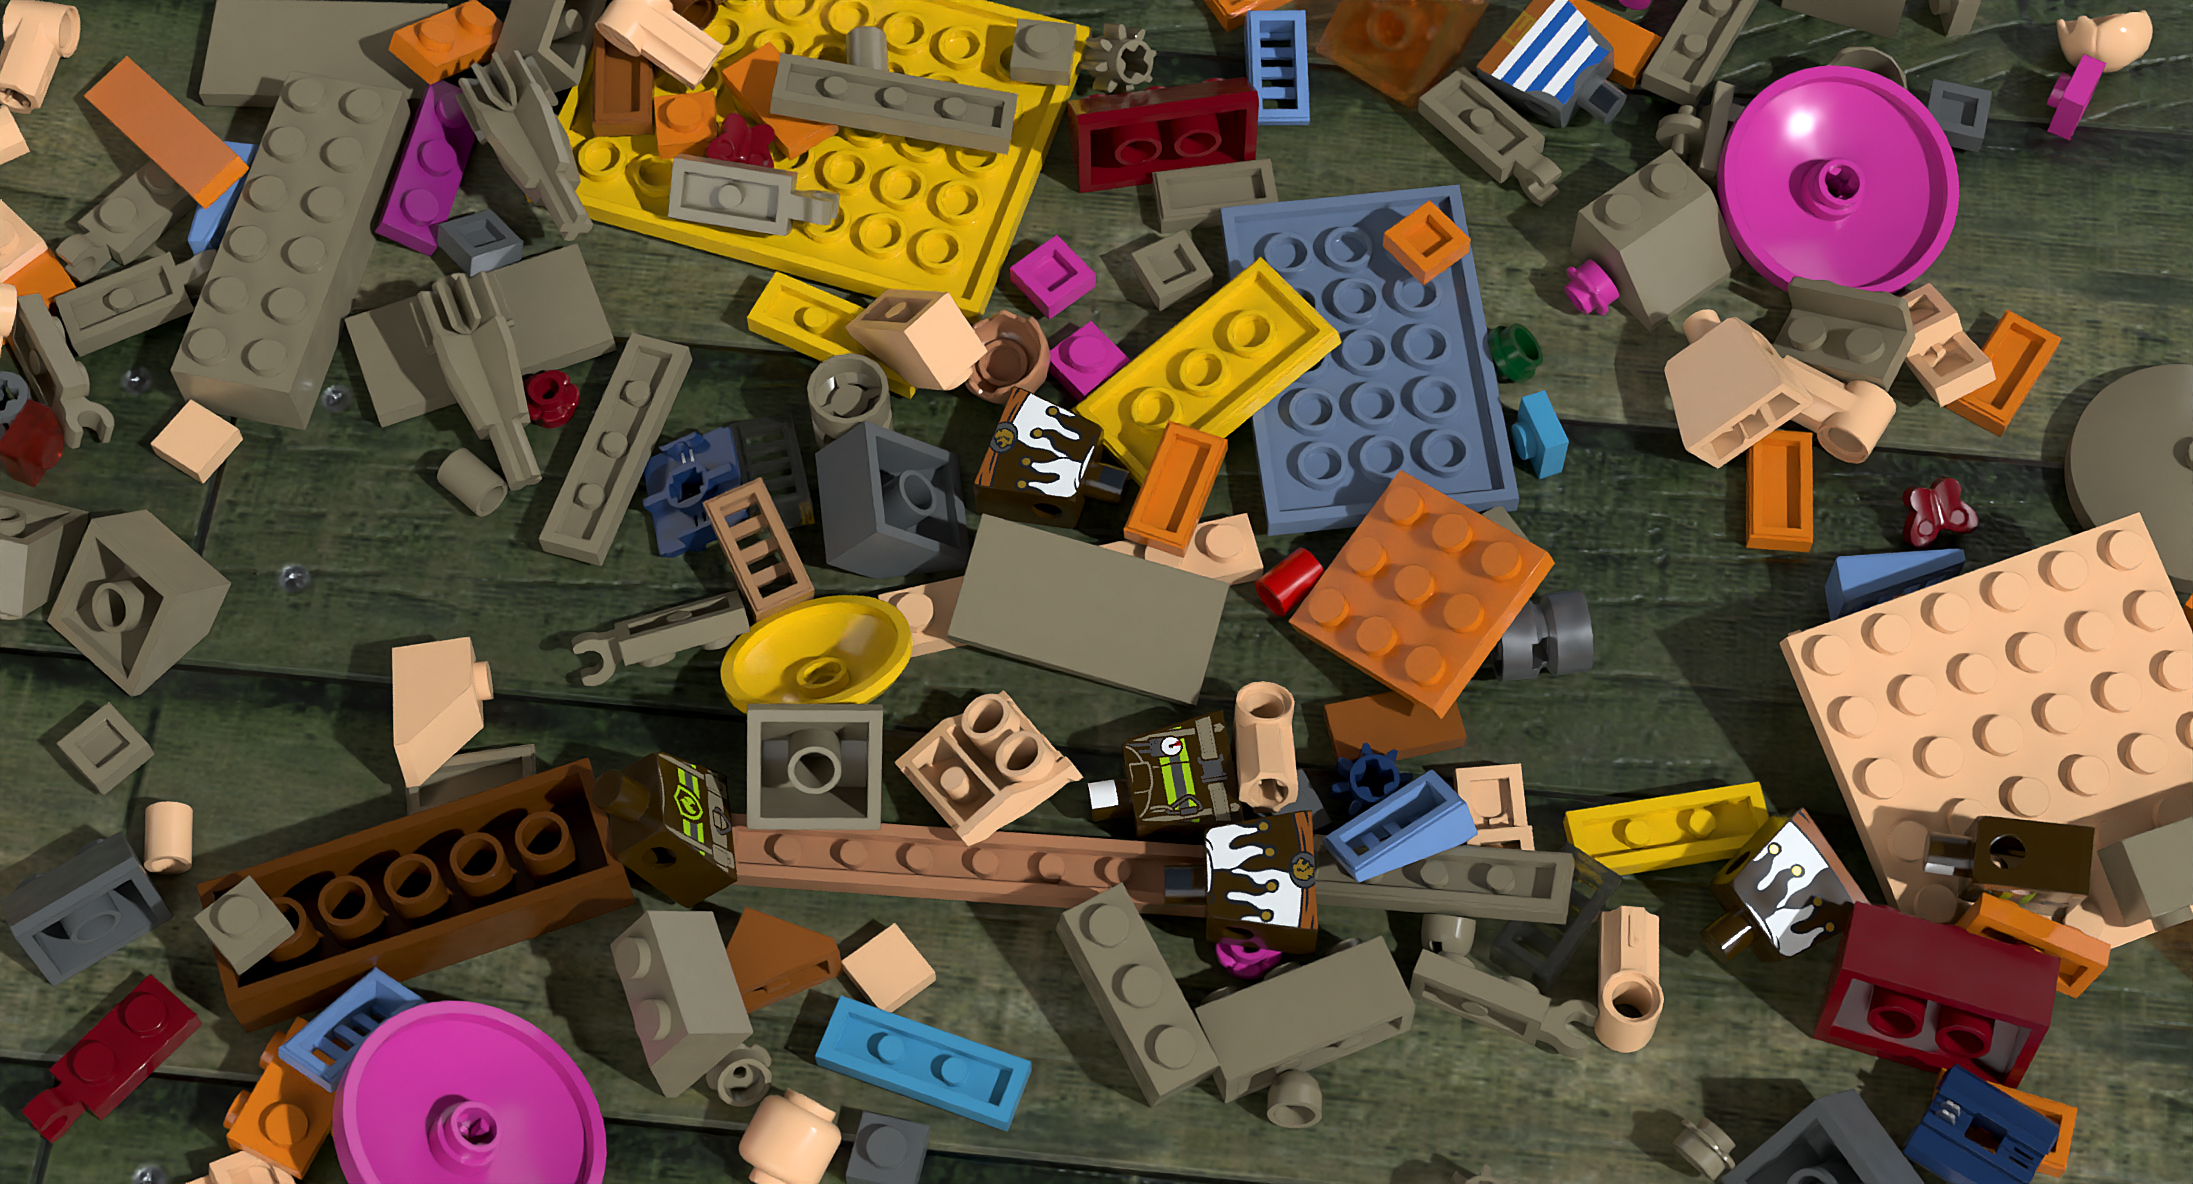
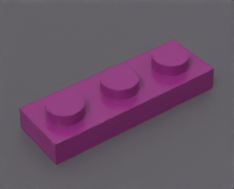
(428, 170)

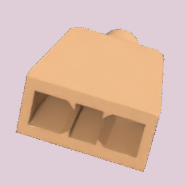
(1729, 388)

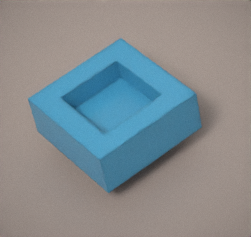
(1540, 435)

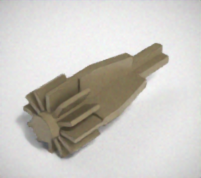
(514, 113)
(470, 333)

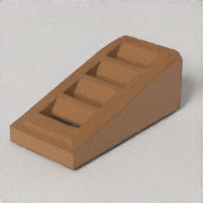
(791, 565)

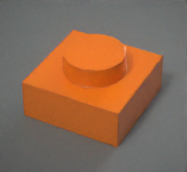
(685, 123)
(1426, 242)

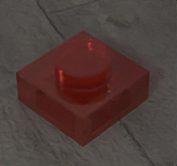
(32, 443)

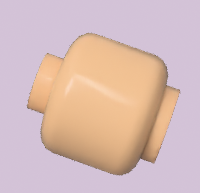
(790, 1140)

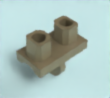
(1702, 135)

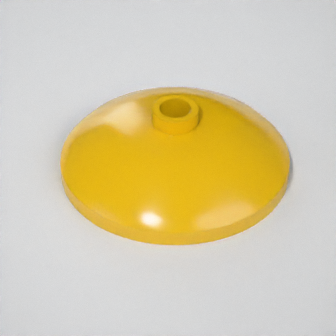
(819, 654)

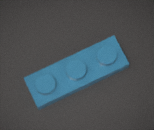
(923, 1063)

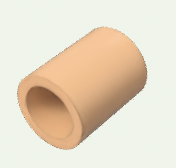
(168, 838)

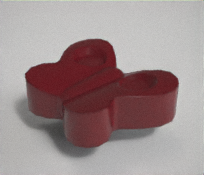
(742, 143)
(1936, 510)

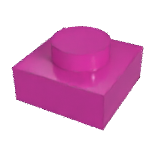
(2073, 95)
(1052, 277)
(1086, 361)

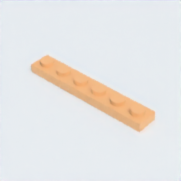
(1218, 550)

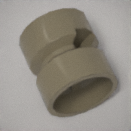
(846, 393)

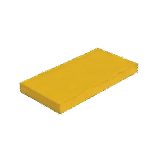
(1211, 367)

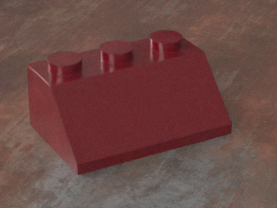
(1133, 134)
(1936, 996)

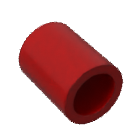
(1289, 581)

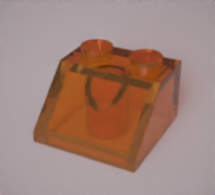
(1400, 43)

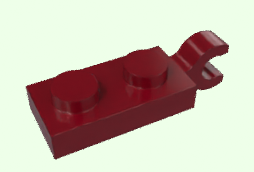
(113, 1058)

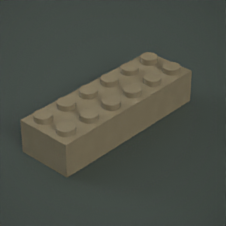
(294, 251)

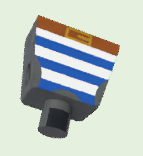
(1553, 65)

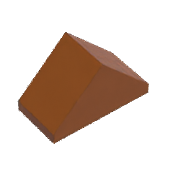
(778, 958)

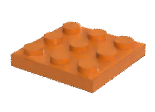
(1421, 593)

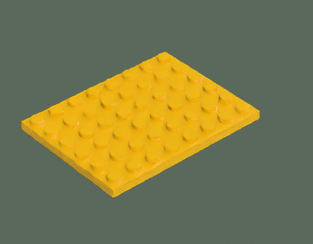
(907, 205)

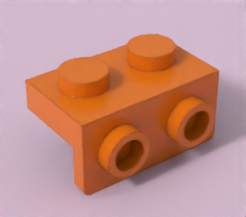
(285, 1113)

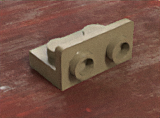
(1846, 331)

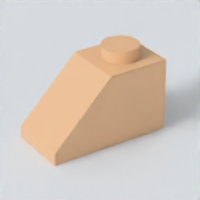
(919, 337)
(436, 703)

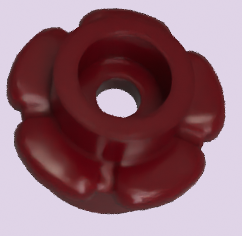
(555, 410)

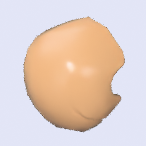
(2110, 38)

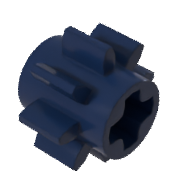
(1382, 772)

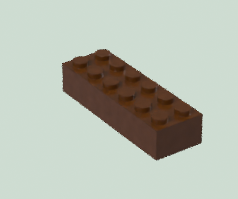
(428, 892)

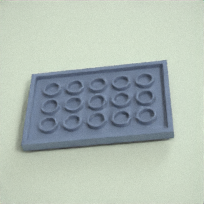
(1401, 388)

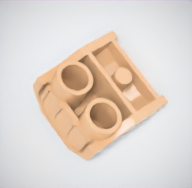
(986, 767)

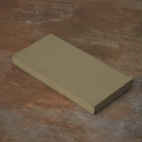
(262, 40)
(554, 327)
(1088, 611)

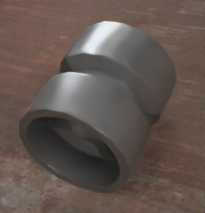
(1546, 635)

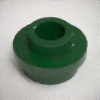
(1514, 352)

